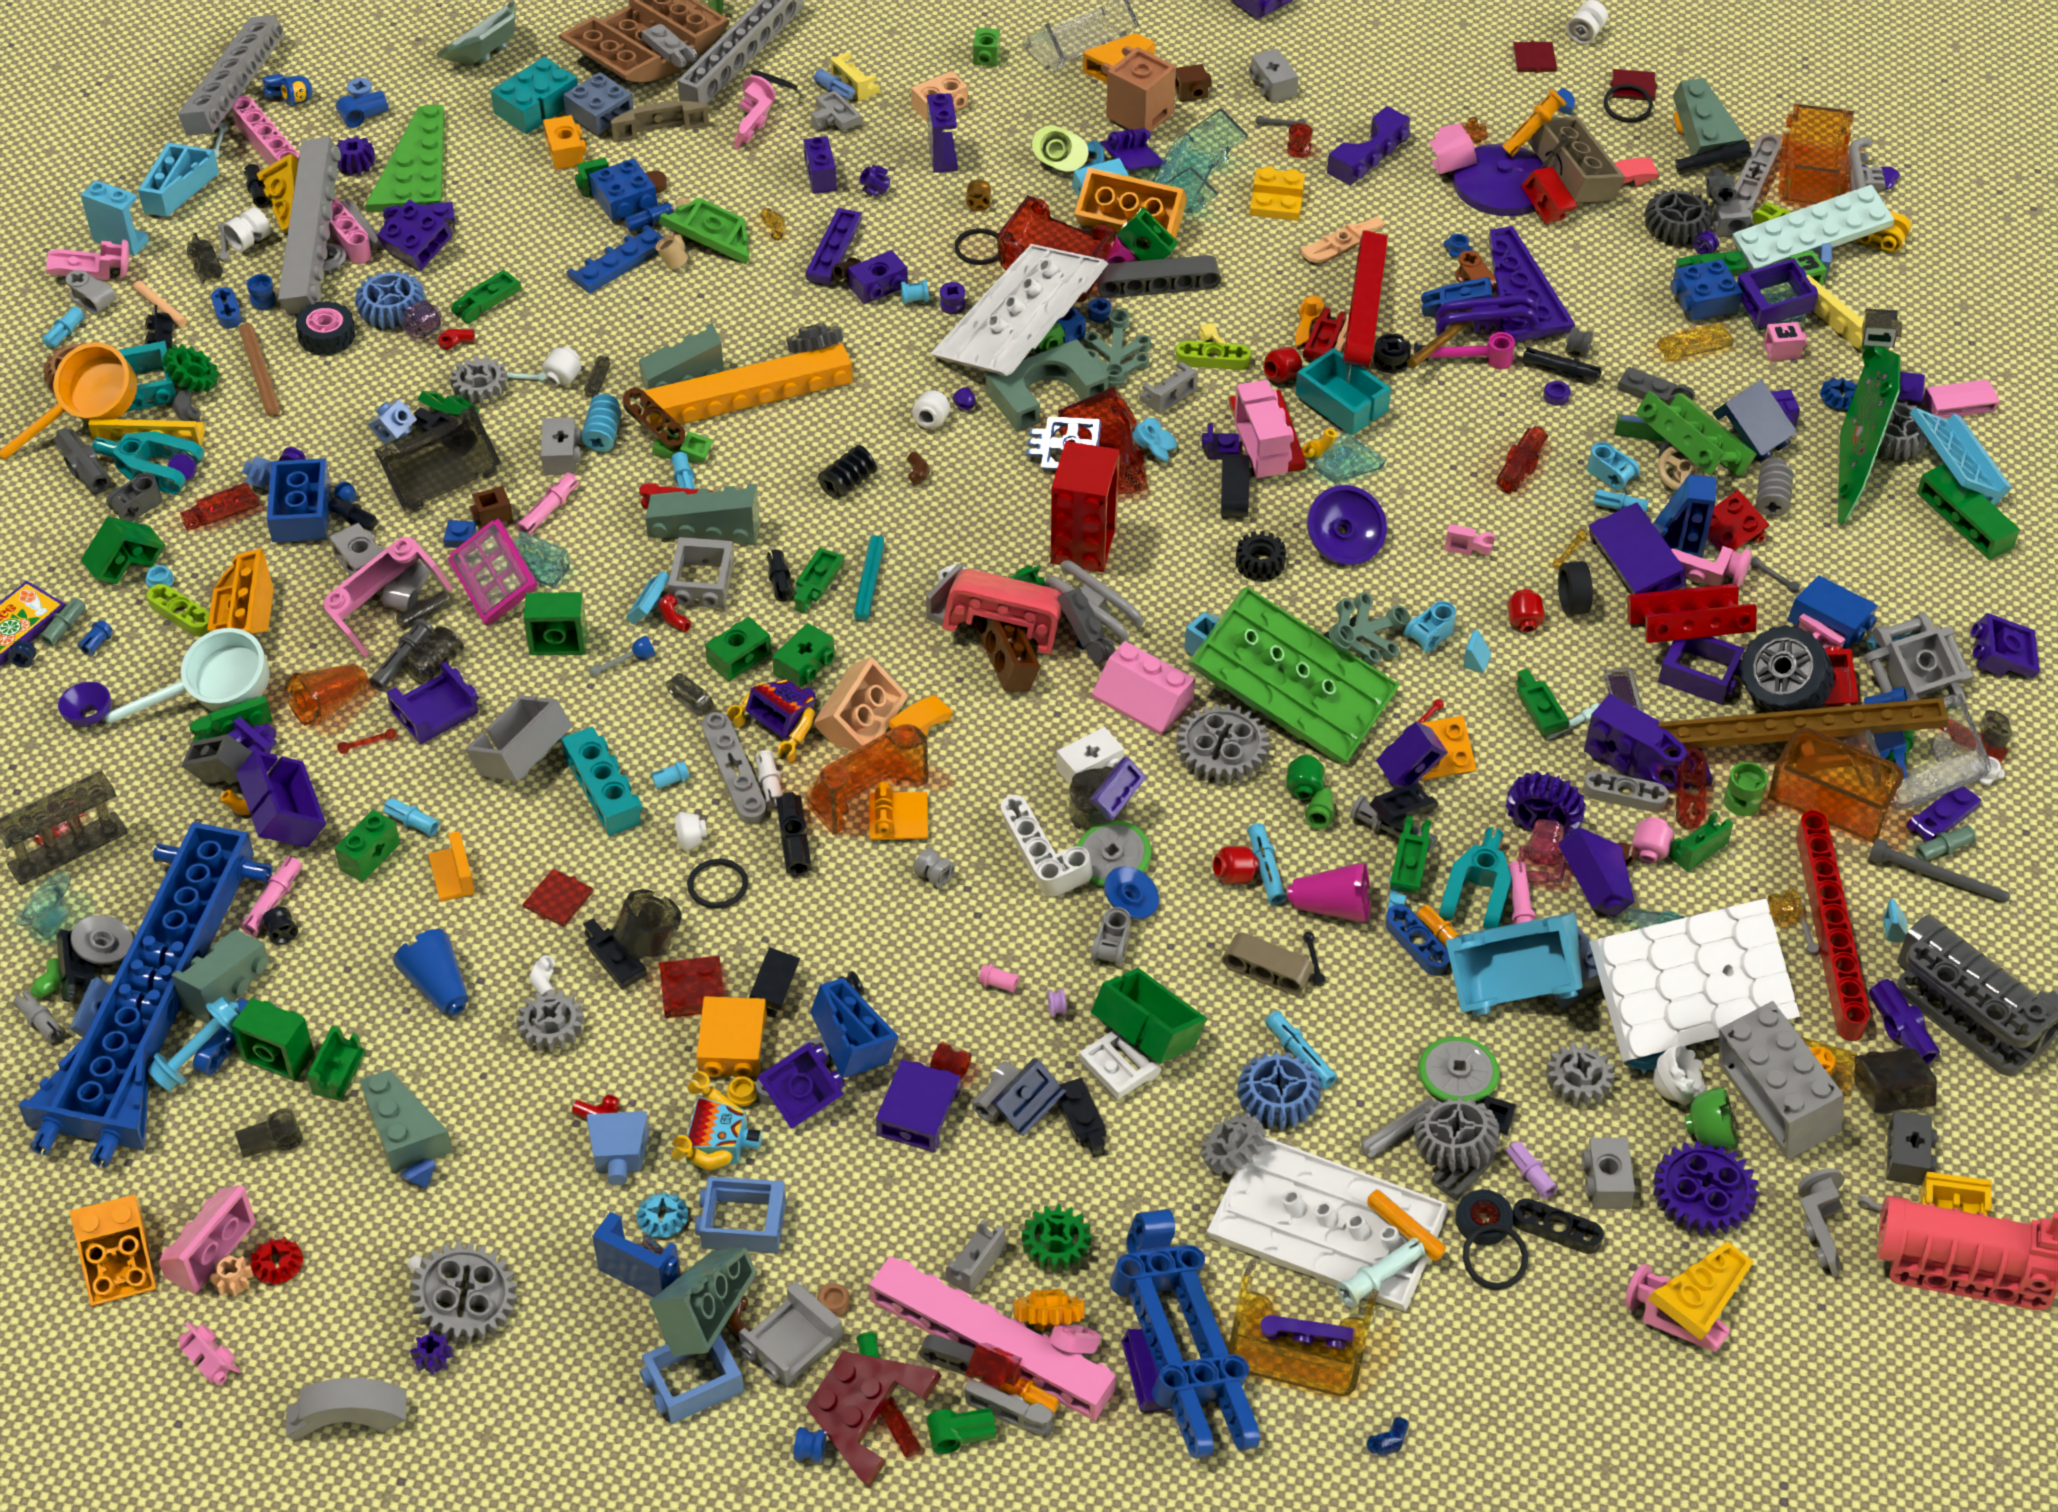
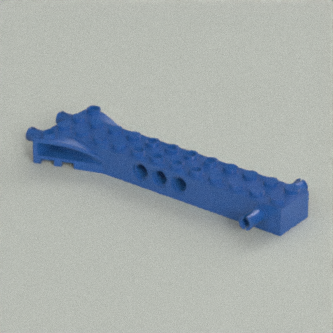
(105, 1077)

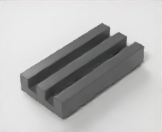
(1465, 1184)

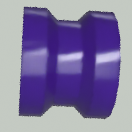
(952, 298)

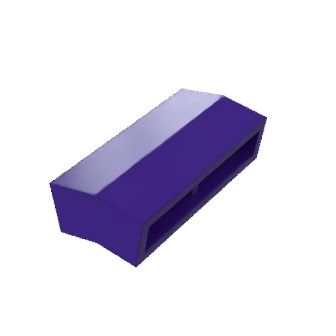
(1141, 1369)

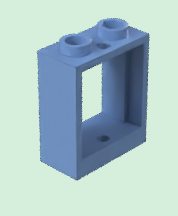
(742, 1191)
(698, 1398)

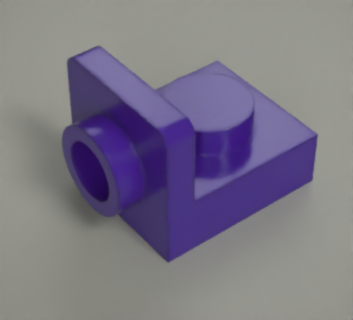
(1219, 443)

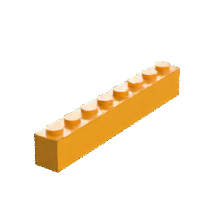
(753, 385)

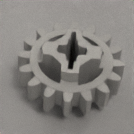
(479, 379)
(550, 1020)
(1580, 1074)
(1233, 1143)

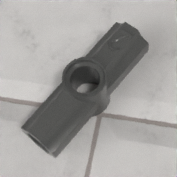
(1720, 186)
(81, 460)

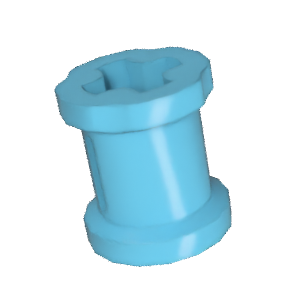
(914, 292)

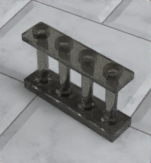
(54, 810)

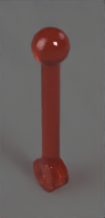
(344, 747)

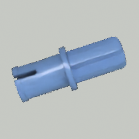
(834, 83)

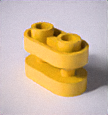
(1890, 238)

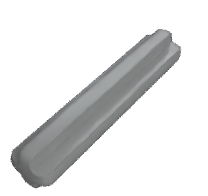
(355, 212)
(1394, 1131)

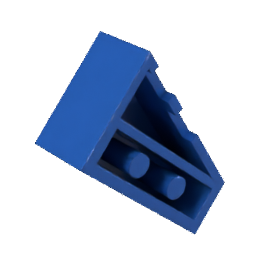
(1688, 515)
(851, 1029)

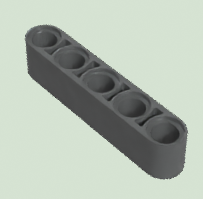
(1159, 276)

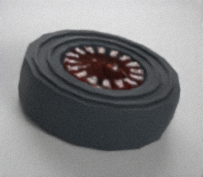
(1490, 1204)

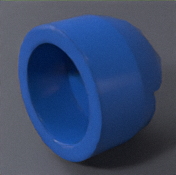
(345, 491)

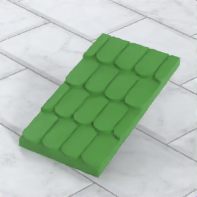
(1293, 675)

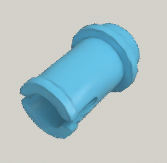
(670, 775)

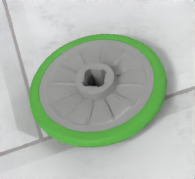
(1125, 839)
(1477, 1063)

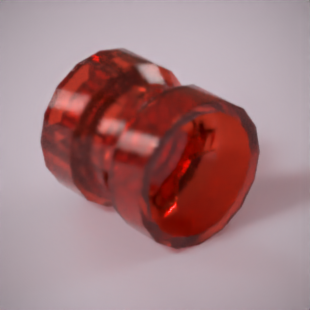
(1299, 140)
(949, 1059)

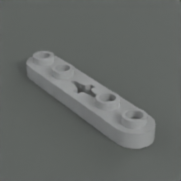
(1762, 160)
(742, 788)

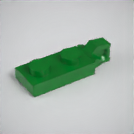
(1734, 261)
(816, 578)
(1541, 704)

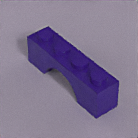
(1352, 161)

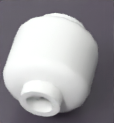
(561, 366)
(931, 409)

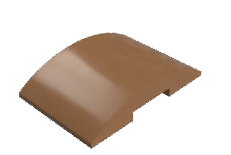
(619, 43)

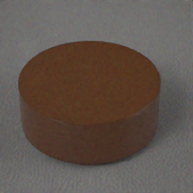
(658, 179)

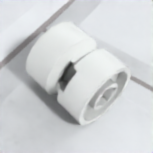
(1587, 22)
(245, 230)

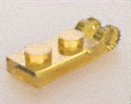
(1695, 341)

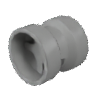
(933, 867)

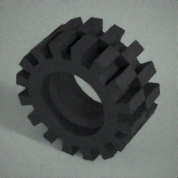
(1260, 545)

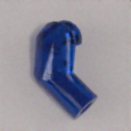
(1390, 1441)

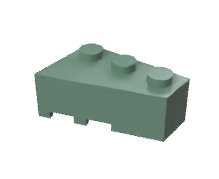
(1704, 117)
(685, 361)
(402, 1122)

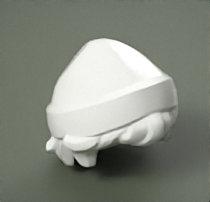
(1679, 1075)

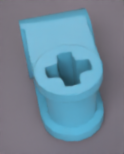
(1609, 465)
(1432, 625)

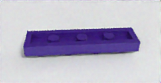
(833, 245)

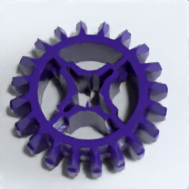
(1545, 798)

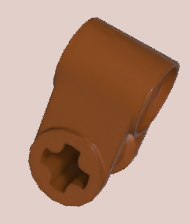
(1473, 268)

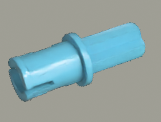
(63, 327)
(682, 472)
(1617, 501)
(411, 817)

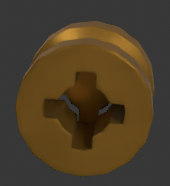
(978, 195)

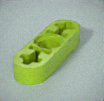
(1222, 349)
(174, 600)

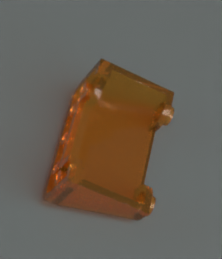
(896, 755)

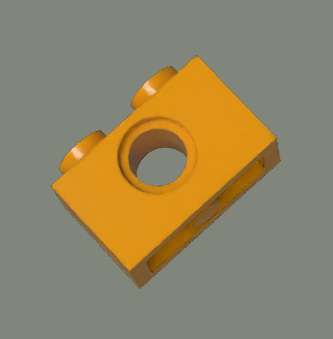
(564, 141)

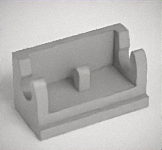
(1170, 390)
(976, 1258)

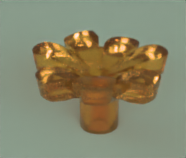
(1475, 130)

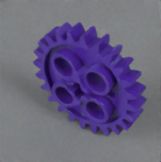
(1705, 1188)

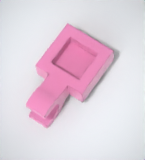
(1464, 541)

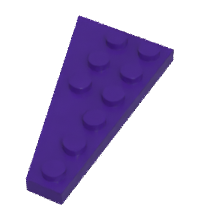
(1519, 274)

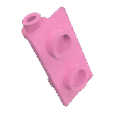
(217, 1359)

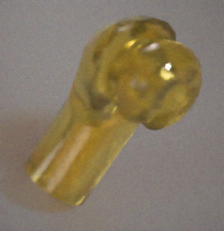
(774, 221)

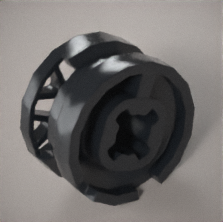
(1392, 351)

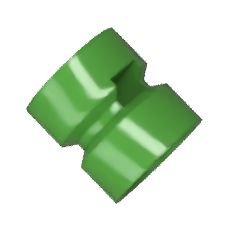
(1745, 789)

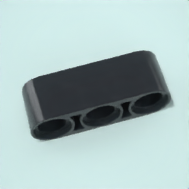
(1235, 485)

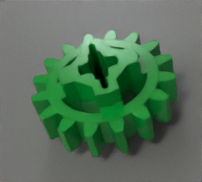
(190, 368)
(1056, 1238)

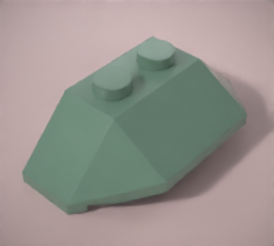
(483, 38)

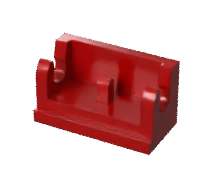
(1548, 194)

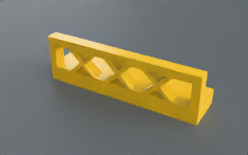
(116, 428)

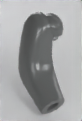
(183, 407)

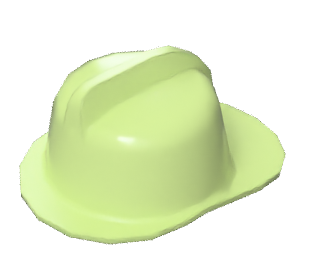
(1060, 148)

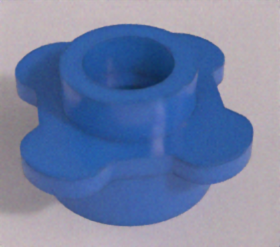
(1456, 244)

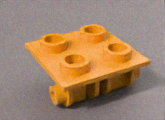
(1455, 738)
(897, 814)

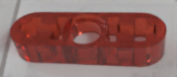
(1683, 798)

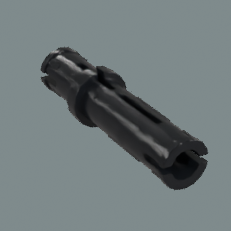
(1724, 154)
(1570, 367)

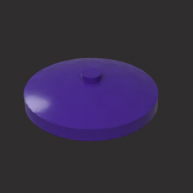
(1496, 181)

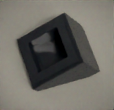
(1503, 1112)

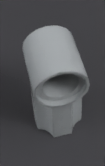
(405, 590)
(1000, 1079)

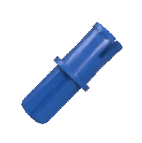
(647, 216)

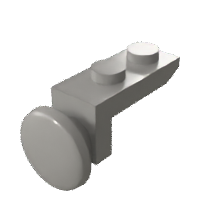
(1821, 1200)

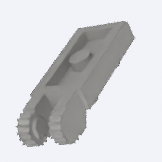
(669, 45)
(1009, 1408)

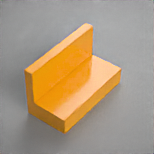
(452, 870)

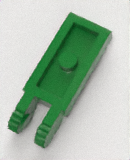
(485, 296)
(220, 722)
(1410, 858)

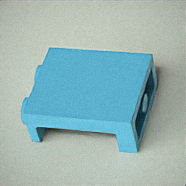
(110, 216)

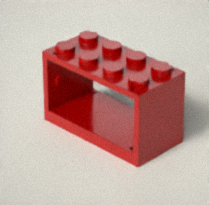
(1084, 505)

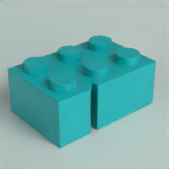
(519, 96)
(1348, 405)

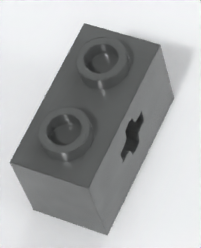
(1909, 1148)

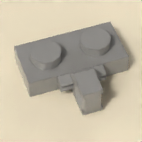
(834, 110)

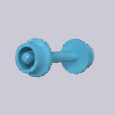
(166, 1072)

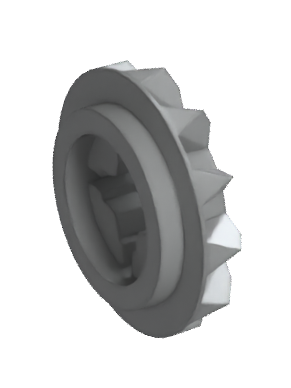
(337, 256)

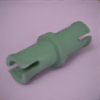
(1945, 843)

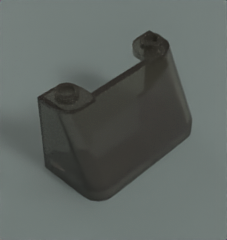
(438, 460)

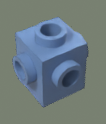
(392, 421)

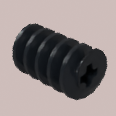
(847, 472)

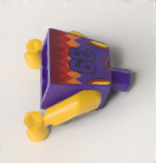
(781, 708)

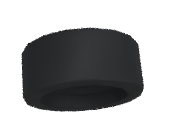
(1575, 587)

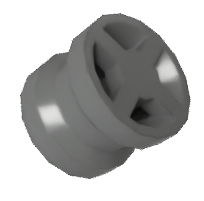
(1579, 341)

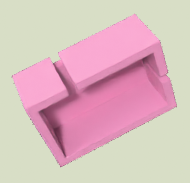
(1263, 428)

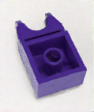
(1632, 742)

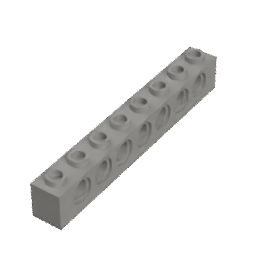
(736, 49)
(231, 75)

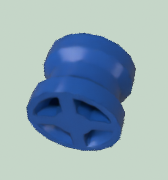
(809, 1445)

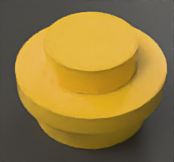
(742, 1091)

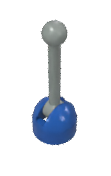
(641, 649)

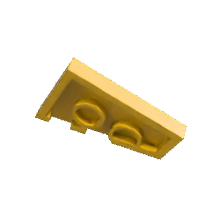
(280, 186)

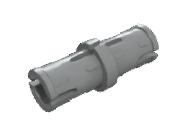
(38, 1017)

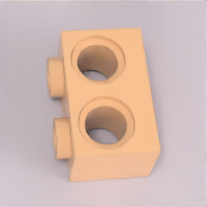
(943, 84)

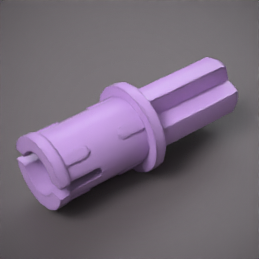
(1531, 1170)

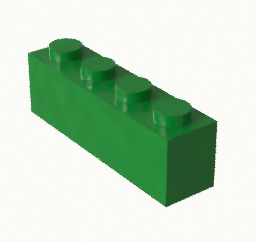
(1968, 512)

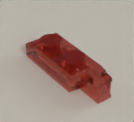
(219, 506)

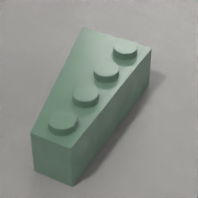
(705, 515)
(702, 1300)

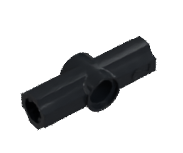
(793, 834)

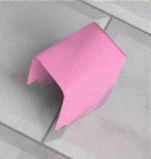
(1453, 149)

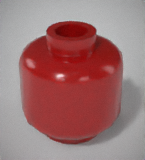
(1282, 364)
(1525, 610)
(1235, 864)

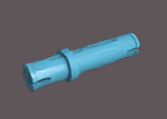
(1259, 838)
(1293, 1039)

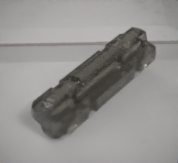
(597, 376)

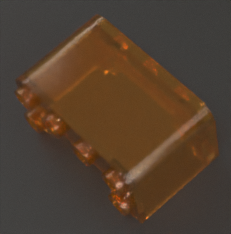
(1815, 154)

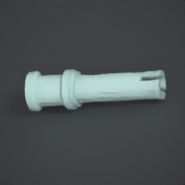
(1372, 1277)

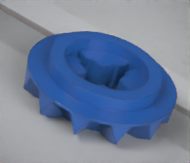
(1831, 393)

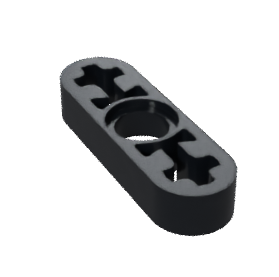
(1563, 1238)

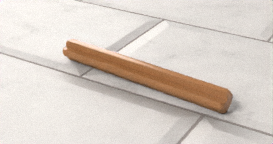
(259, 369)

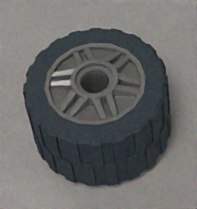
(1787, 670)

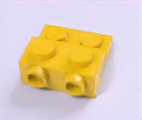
(1277, 193)

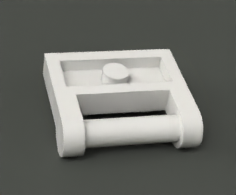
(1113, 1069)

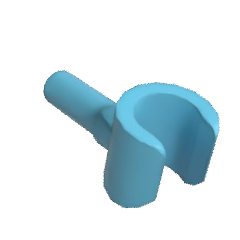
(1395, 898)

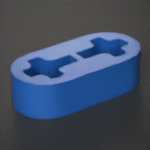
(222, 309)

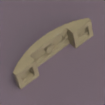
(657, 116)

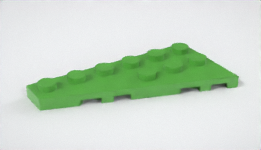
(416, 164)

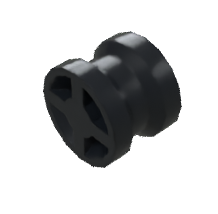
(279, 925)

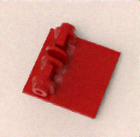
(1736, 523)

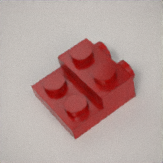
(1845, 685)

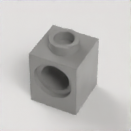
(1731, 218)

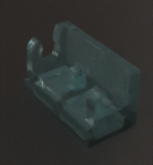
(545, 560)

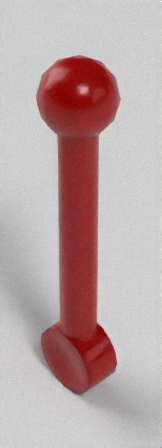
(1438, 704)

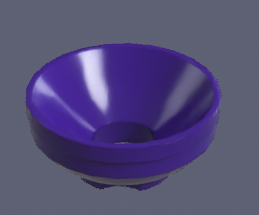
(83, 698)

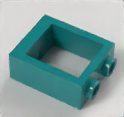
(144, 359)

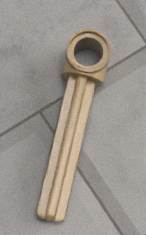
(672, 246)

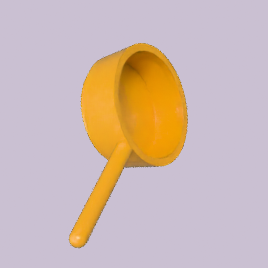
(88, 384)

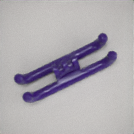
(1486, 312)

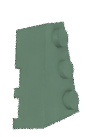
(223, 972)

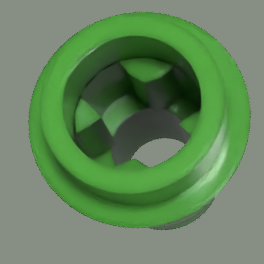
(1320, 810)

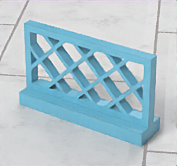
(1963, 454)

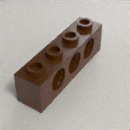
(1008, 653)

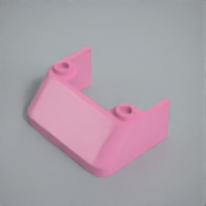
(372, 579)

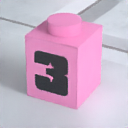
(1784, 341)

